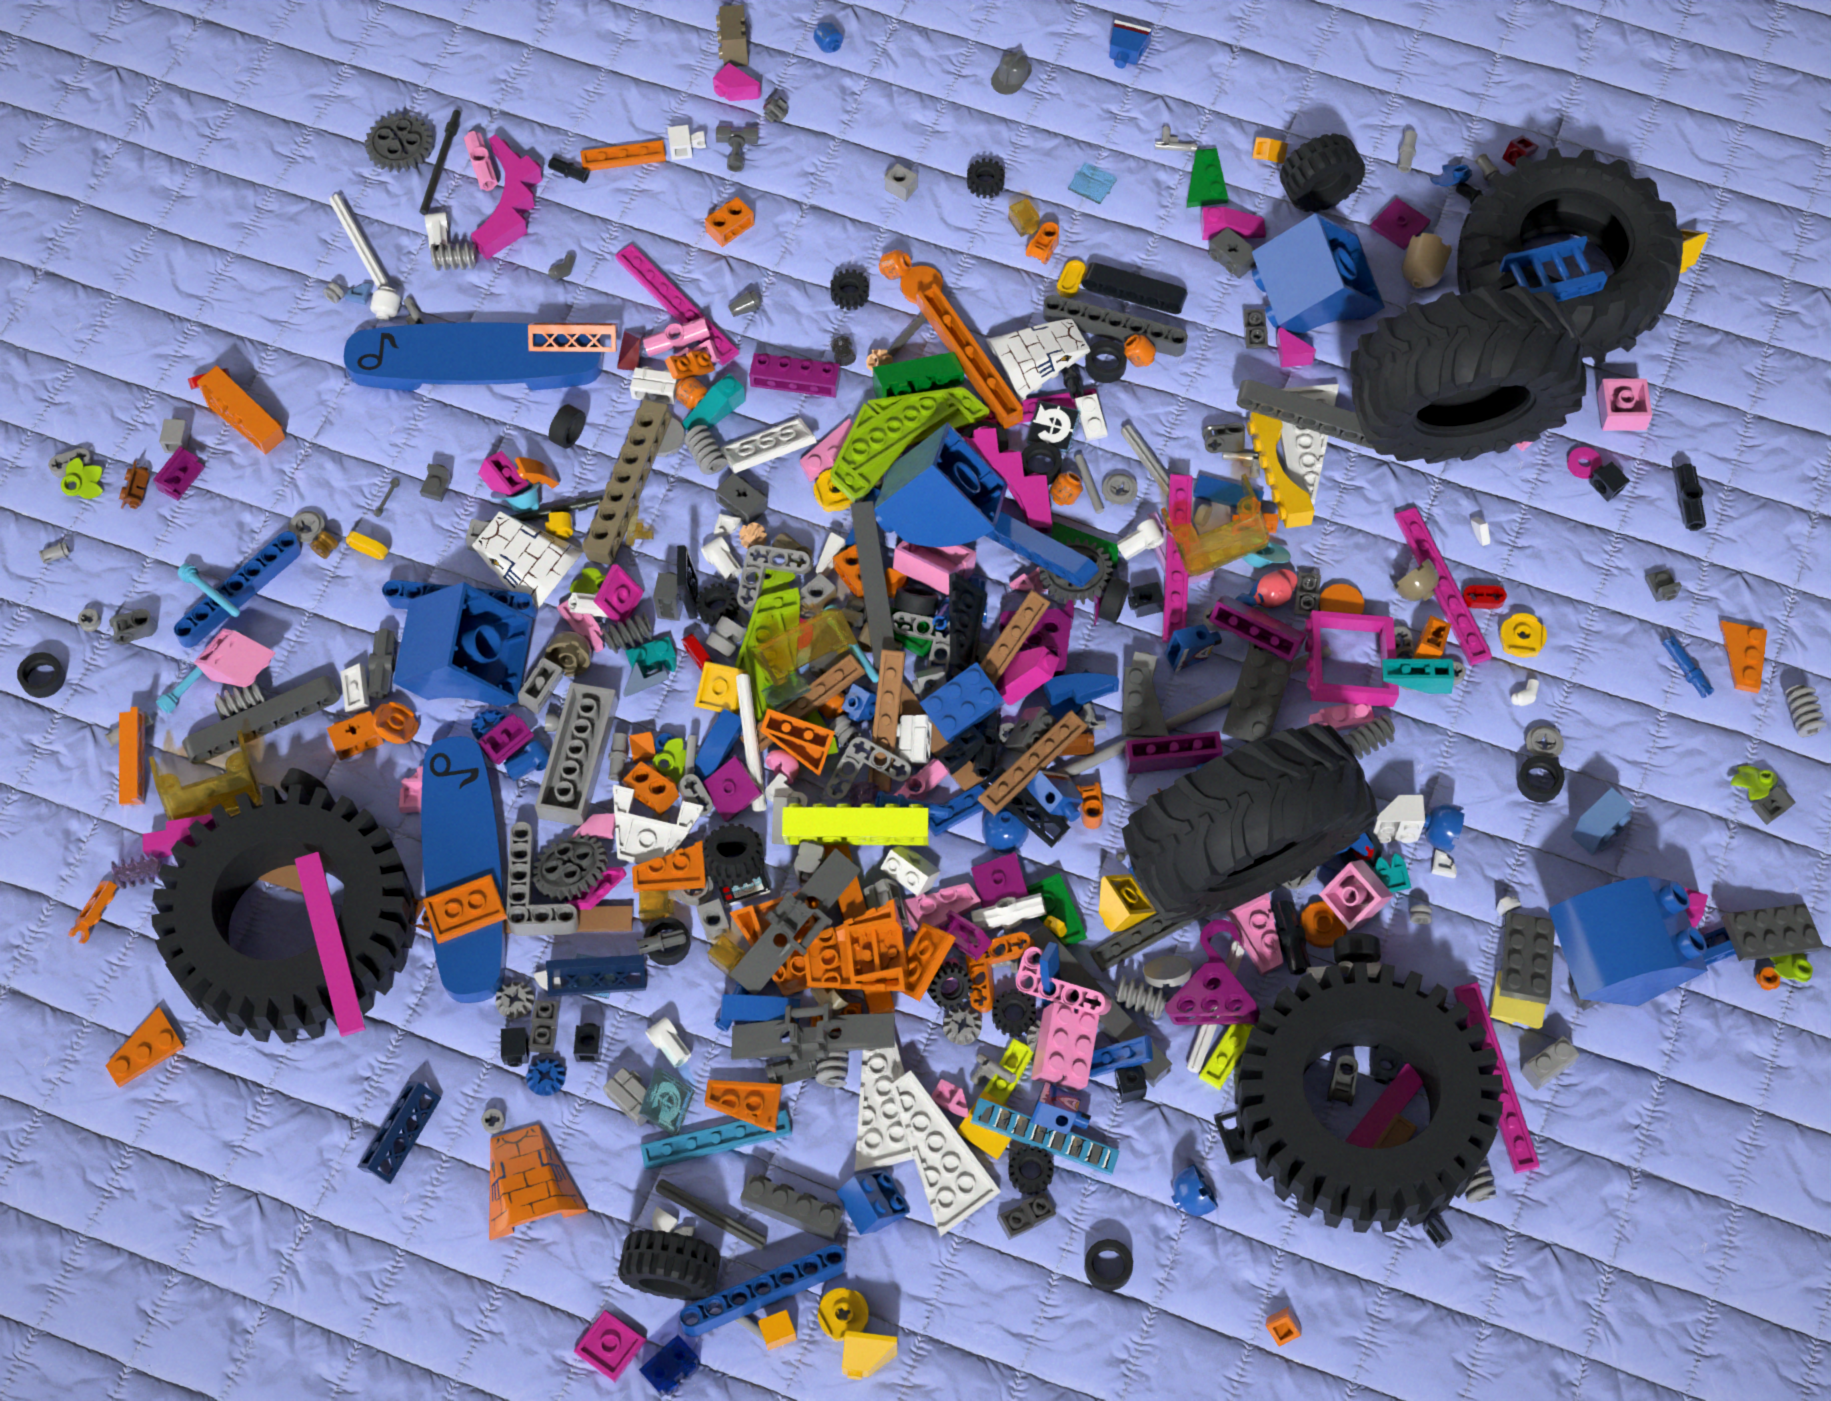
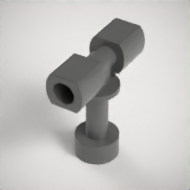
(736, 140)

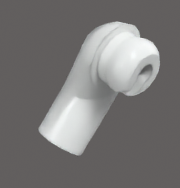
(1526, 696)

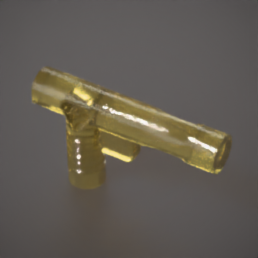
(636, 529)

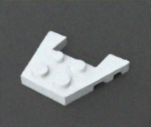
(645, 838)

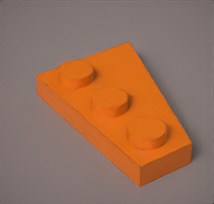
(672, 872)

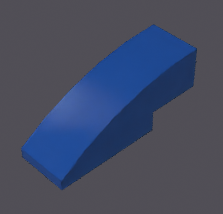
(1080, 687)
(718, 745)
(755, 1008)

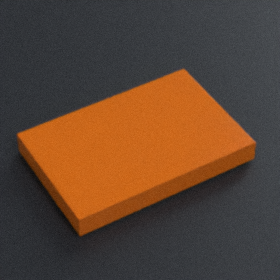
(464, 908)
(925, 958)

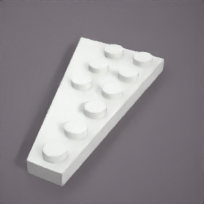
(1303, 447)
(880, 1129)
(946, 1166)

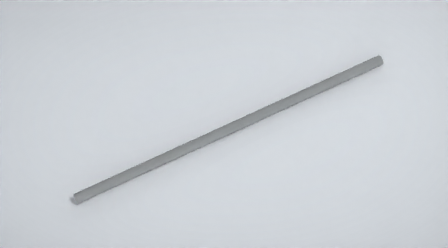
(1172, 723)

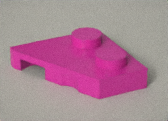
(596, 894)

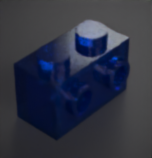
(670, 1366)

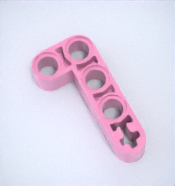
(1063, 989)

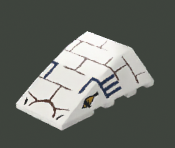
(1038, 353)
(525, 556)

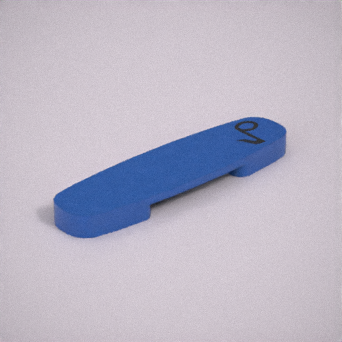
(465, 355)
(457, 848)

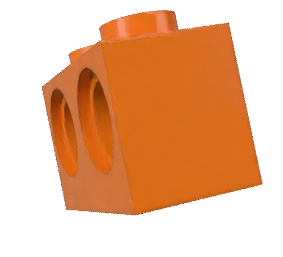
(729, 221)
(849, 573)
(648, 791)

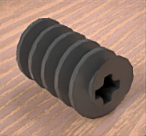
(627, 633)
(1370, 736)

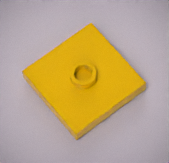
(718, 688)
(984, 1139)

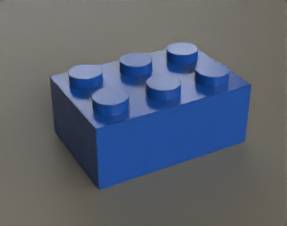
(962, 702)

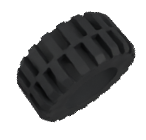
(1322, 172)
(669, 1265)

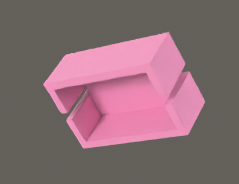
(934, 564)
(1065, 1047)

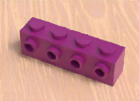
(794, 375)
(1257, 627)
(1172, 752)

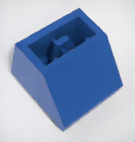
(872, 1201)

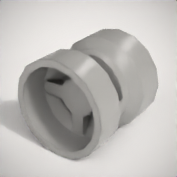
(844, 730)

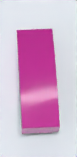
(175, 830)

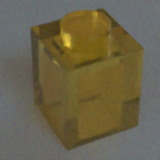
(1024, 217)
(654, 905)
(725, 955)

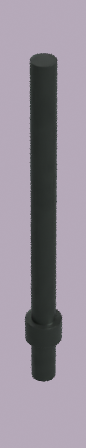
(450, 130)
(580, 504)

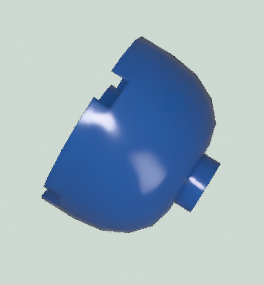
(1443, 825)
(1004, 831)
(1193, 1192)

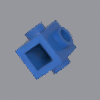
(860, 703)

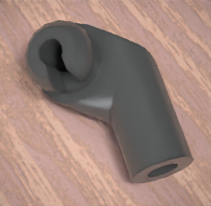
(562, 270)

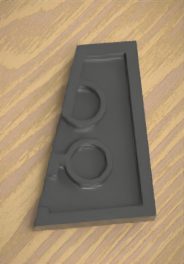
(1141, 706)

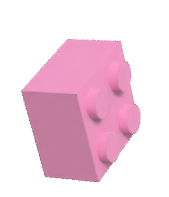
(1624, 404)
(1356, 894)

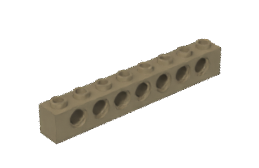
(644, 455)

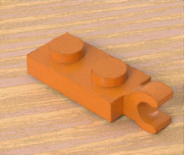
(92, 911)

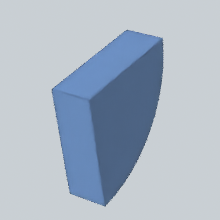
(359, 294)

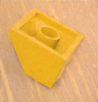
(1692, 246)
(1123, 902)
(866, 1353)

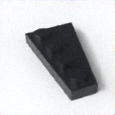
(965, 620)

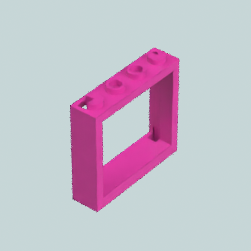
(1349, 694)

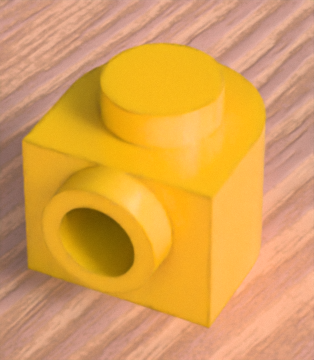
(559, 525)

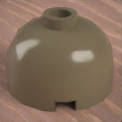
(1418, 583)
(570, 652)

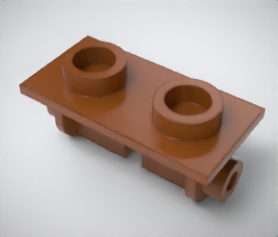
(131, 494)
(1081, 745)

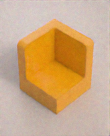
(1270, 150)
(777, 1330)

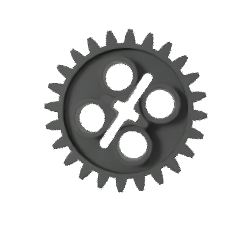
(387, 150)
(1095, 586)
(570, 867)

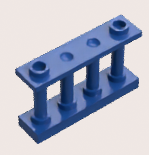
(1570, 286)

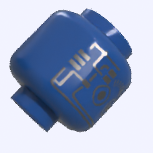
(828, 37)

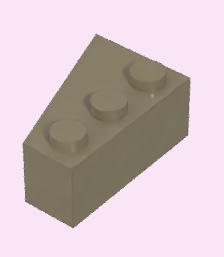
(732, 35)

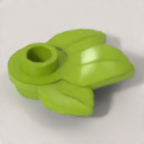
(85, 480)
(777, 582)
(589, 583)
(676, 757)
(1757, 781)
(1793, 967)

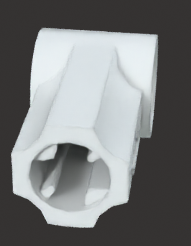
(437, 228)
(1145, 537)
(719, 555)
(584, 604)
(665, 1038)

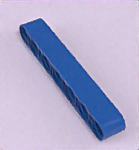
(1043, 550)
(241, 579)
(408, 590)
(756, 1300)

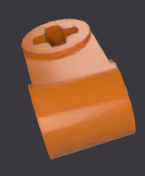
(1042, 244)
(1091, 804)

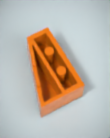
(799, 738)

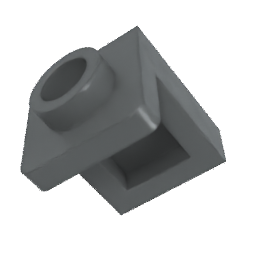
(1773, 805)

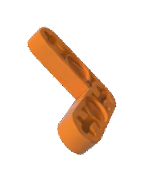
(984, 965)

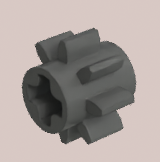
(775, 109)

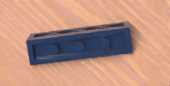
(595, 966)
(391, 1130)

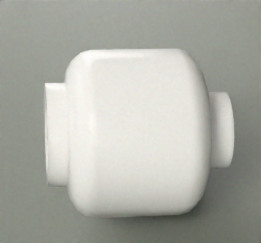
(385, 303)

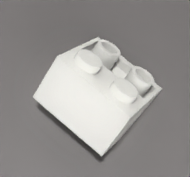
(1401, 820)

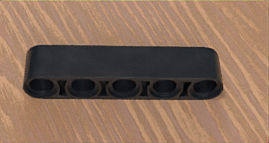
(1134, 288)

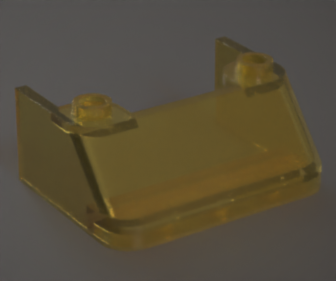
(1224, 543)
(803, 644)
(201, 796)

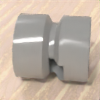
(725, 636)

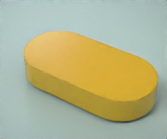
(1071, 278)
(366, 545)

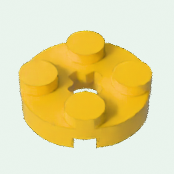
(827, 499)
(1520, 647)
(847, 1300)

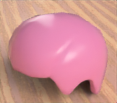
(784, 763)

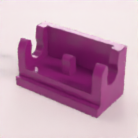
(178, 474)
(505, 738)
(969, 937)

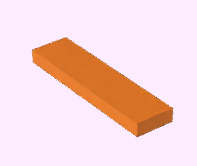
(623, 155)

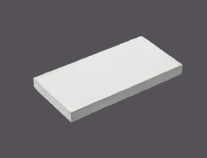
(768, 445)

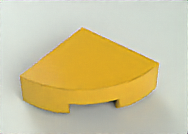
(1055, 926)

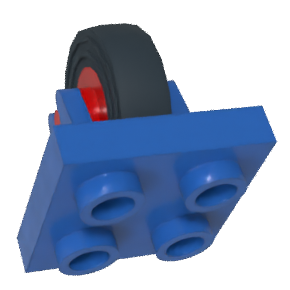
(1366, 848)

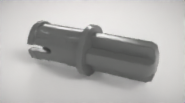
(661, 941)

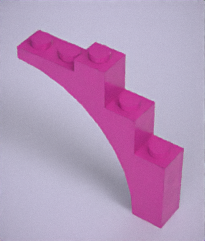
(507, 220)
(1028, 491)

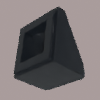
(1437, 1232)

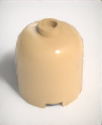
(1425, 260)

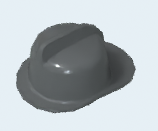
(1011, 73)

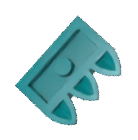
(652, 656)
(1393, 878)

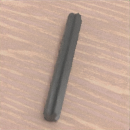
(711, 1214)

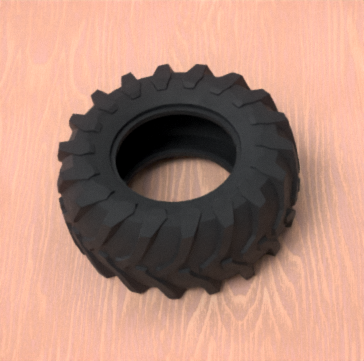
(1580, 200)
(1468, 374)
(1249, 822)

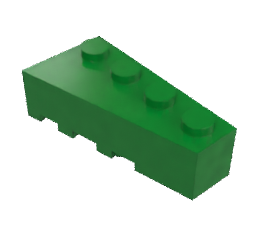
(918, 375)

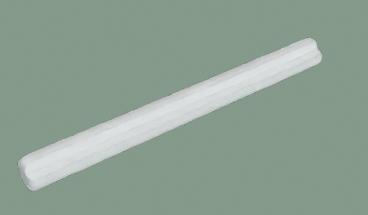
(358, 241)
(750, 737)
(1207, 1031)

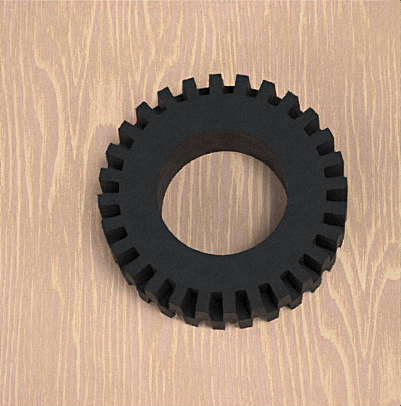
(230, 859)
(1351, 1178)

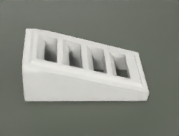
(833, 547)

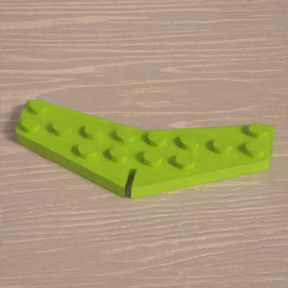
(890, 426)
(771, 616)

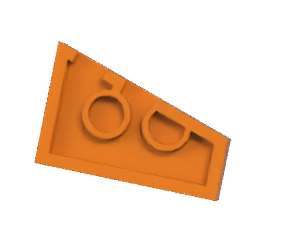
(1745, 653)
(144, 1049)
(746, 1101)

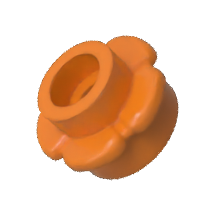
(1768, 972)

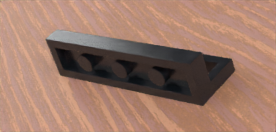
(1030, 806)

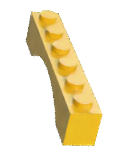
(1292, 502)

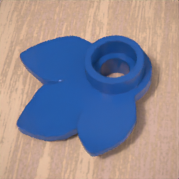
(1452, 175)

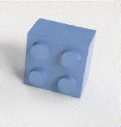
(1602, 822)

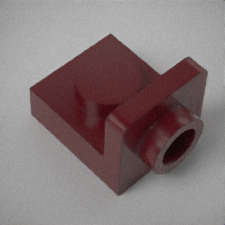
(1519, 147)

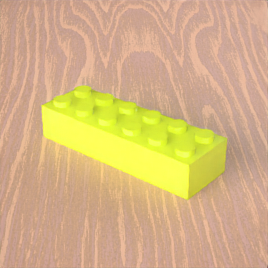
(856, 825)

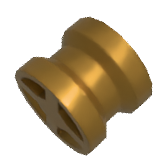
(323, 544)

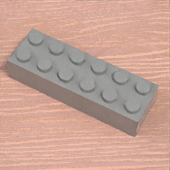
(577, 754)

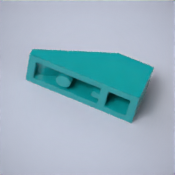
(716, 404)
(1423, 675)

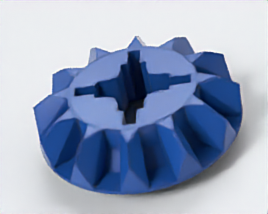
(478, 724)
(545, 1087)

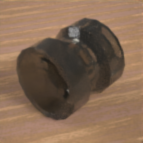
(843, 350)

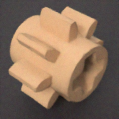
(878, 358)
(752, 535)

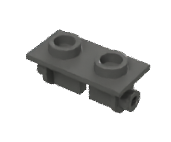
(790, 1071)

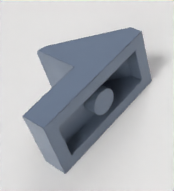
(637, 683)

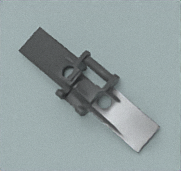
(788, 917)
(810, 1043)

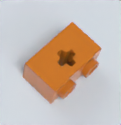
(1432, 639)
(346, 743)

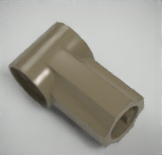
(785, 541)
(830, 995)

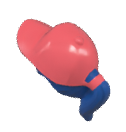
(1271, 589)

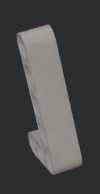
(523, 889)

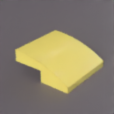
(1515, 1010)

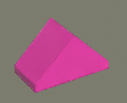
(1293, 350)

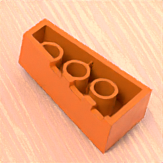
(240, 410)

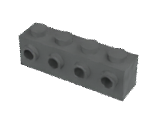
(792, 1208)

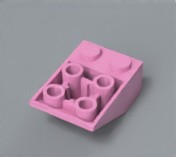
(233, 659)

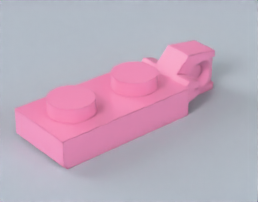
(582, 624)
(1343, 716)

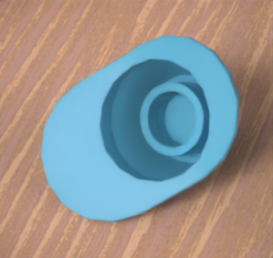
(521, 501)
(1264, 557)

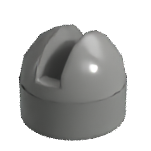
(551, 722)

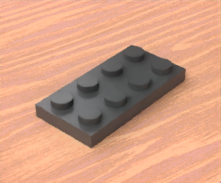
(1257, 696)
(1772, 932)
(1527, 958)

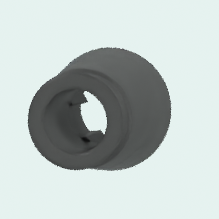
(744, 304)

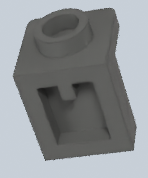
(436, 482)
(1663, 585)
(855, 612)

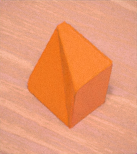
(894, 580)
(642, 747)
(1283, 1326)

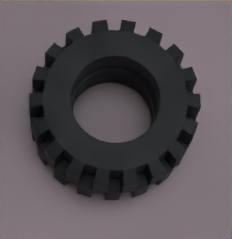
(730, 841)

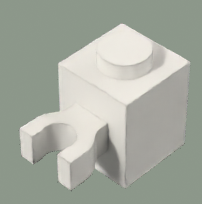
(682, 142)

